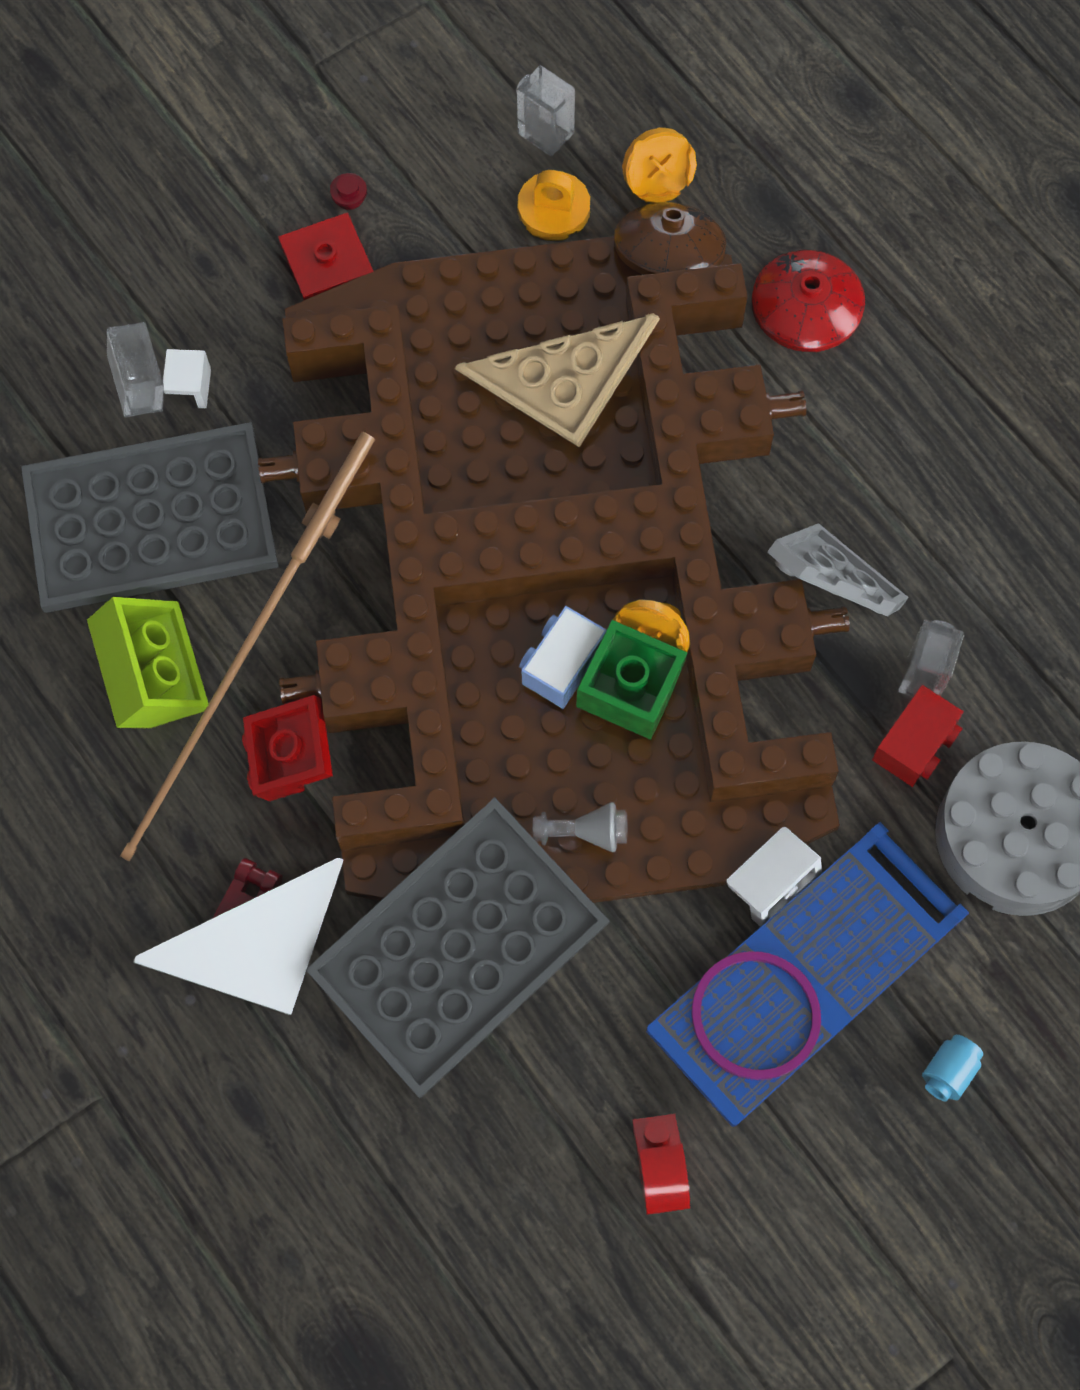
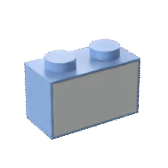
(562, 656)

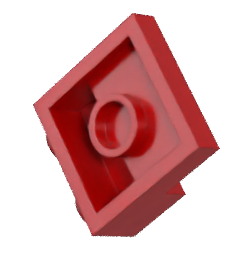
(286, 748)

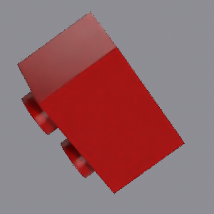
(918, 735)

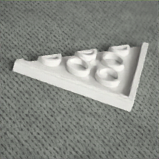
(257, 947)

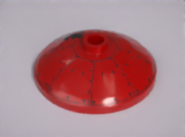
(804, 316)

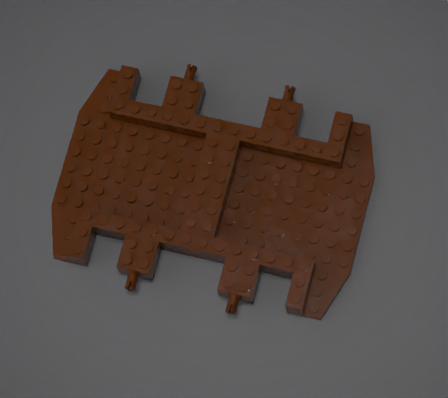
(512, 523)

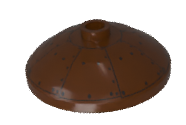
(668, 239)

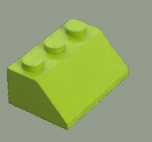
(146, 662)

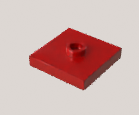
(325, 255)

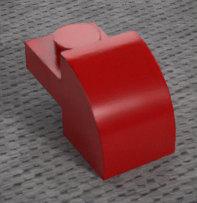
(661, 1164)

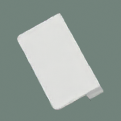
(775, 874)

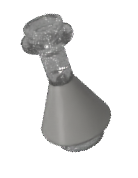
(600, 827)

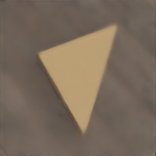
(564, 378)

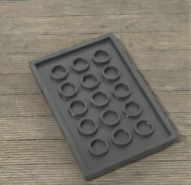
(148, 517)
(457, 947)

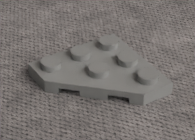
(829, 564)

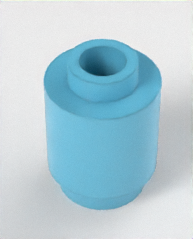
(952, 1068)

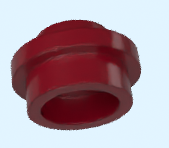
(348, 190)

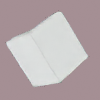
(187, 374)

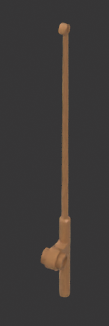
(319, 522)

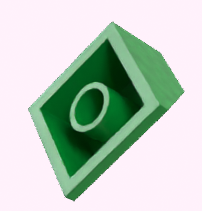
(630, 679)

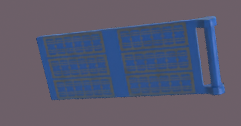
(849, 938)

